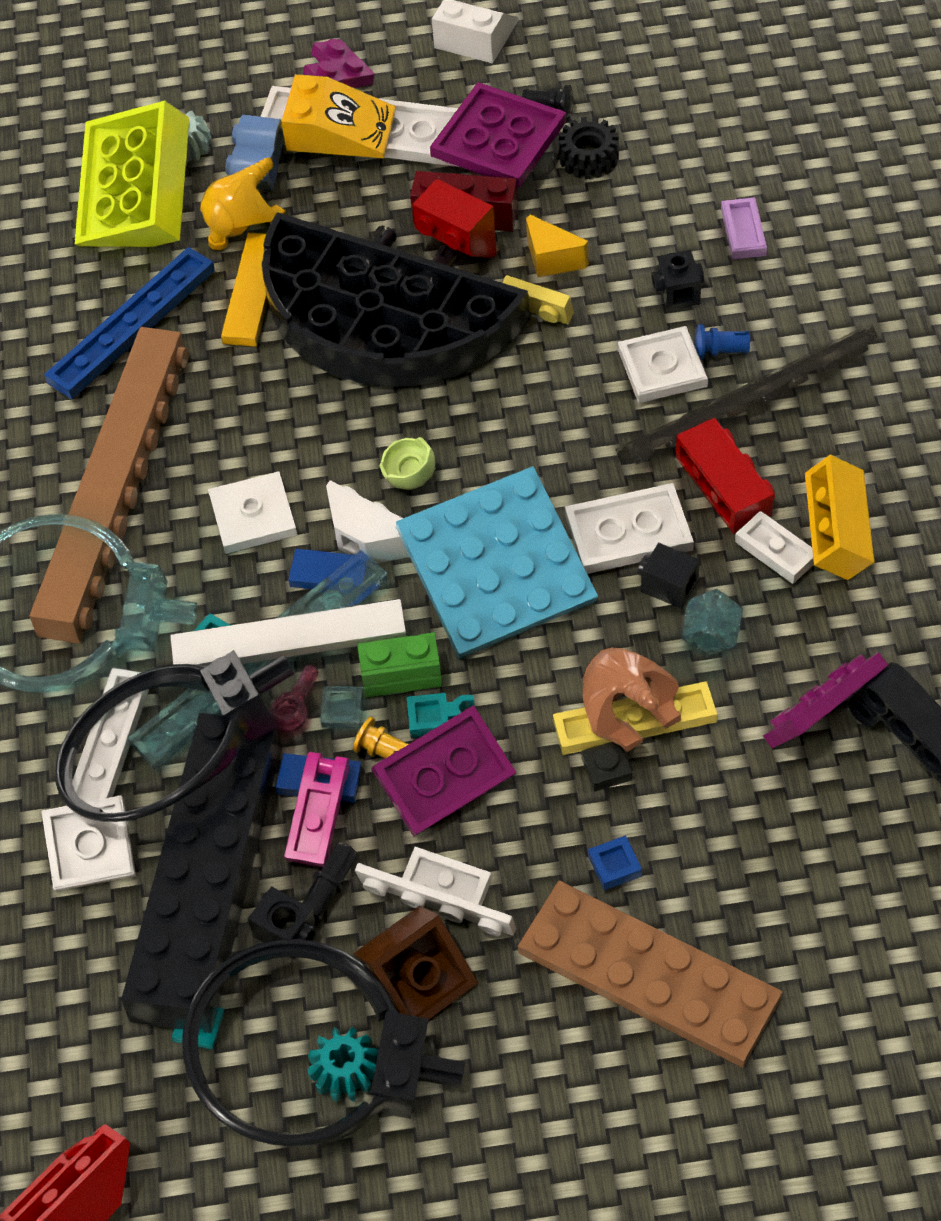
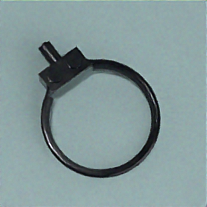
(236, 695)
(399, 1055)

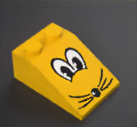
(335, 119)

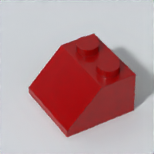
(456, 219)

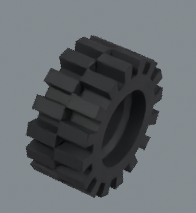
(588, 161)

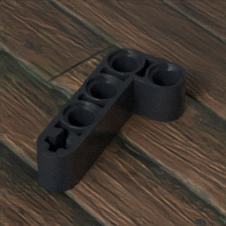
(905, 710)

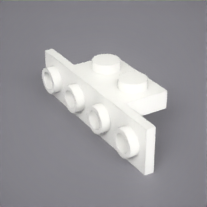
(442, 885)

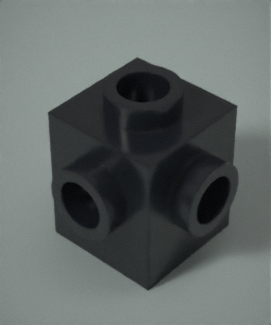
(678, 272)

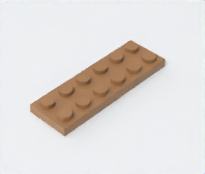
(650, 973)

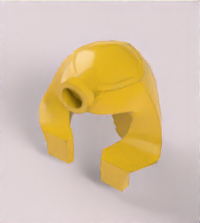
(235, 204)

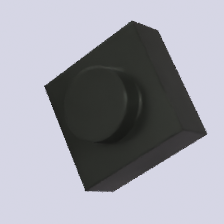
(606, 766)

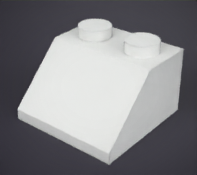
(471, 30)

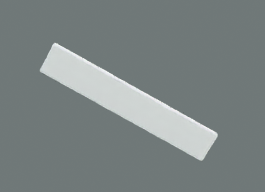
(292, 634)

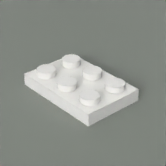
(627, 527)

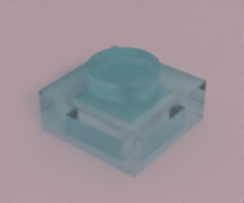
(341, 707)

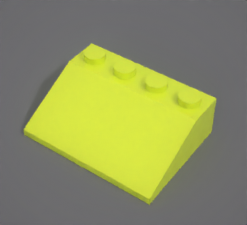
(133, 178)

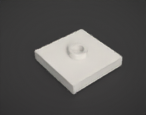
(662, 364)
(252, 512)
(87, 850)

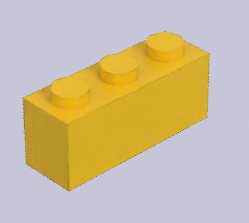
(839, 517)

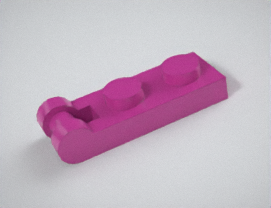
(316, 810)

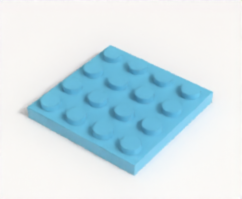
(496, 562)

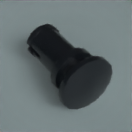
(555, 98)

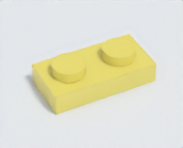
(546, 303)

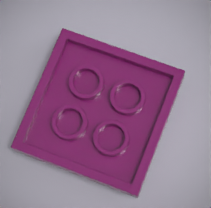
(498, 134)

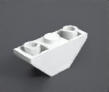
(364, 525)

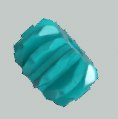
(333, 1054)

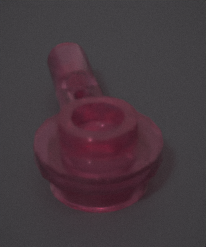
(289, 707)

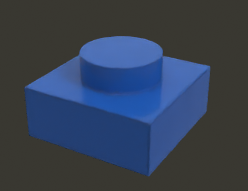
(615, 863)

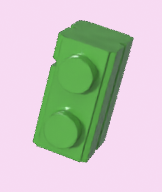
(399, 665)

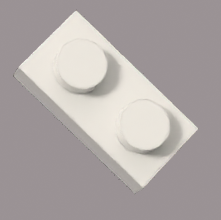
(775, 547)

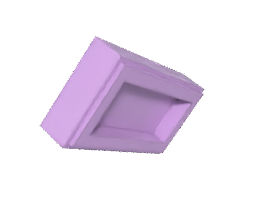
(743, 228)

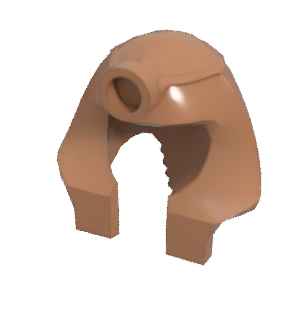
(627, 673)

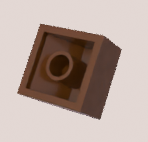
(418, 964)

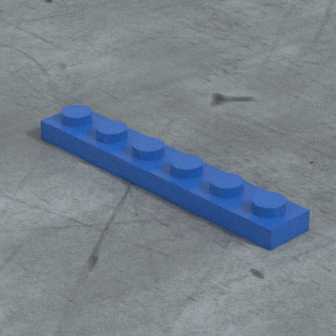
(120, 329)

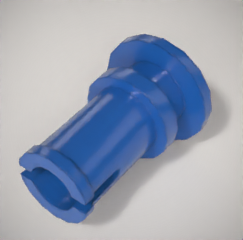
(720, 341)

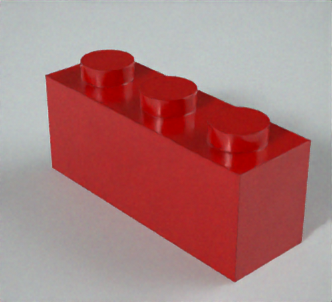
(724, 474)

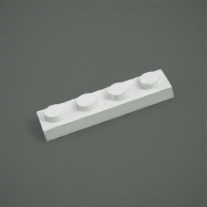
(108, 744)

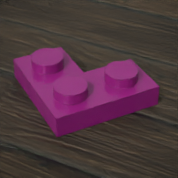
(339, 64)

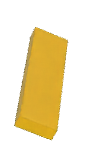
(248, 297)

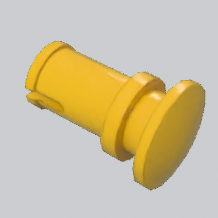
(376, 740)

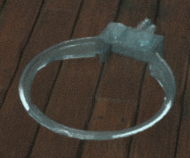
(141, 617)

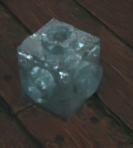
(712, 622)

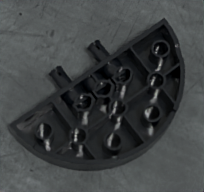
(383, 311)

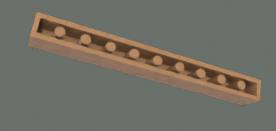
(109, 485)

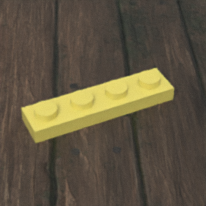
(691, 701)

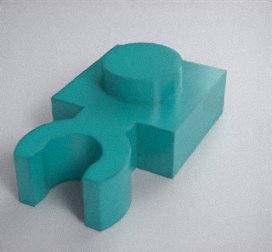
(433, 710)

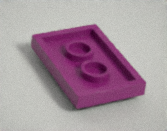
(823, 698)
(443, 770)

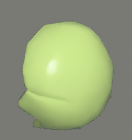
(408, 463)

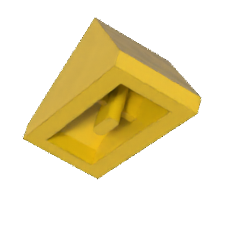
(554, 248)

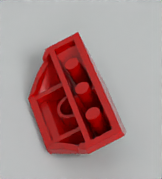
(79, 1184)

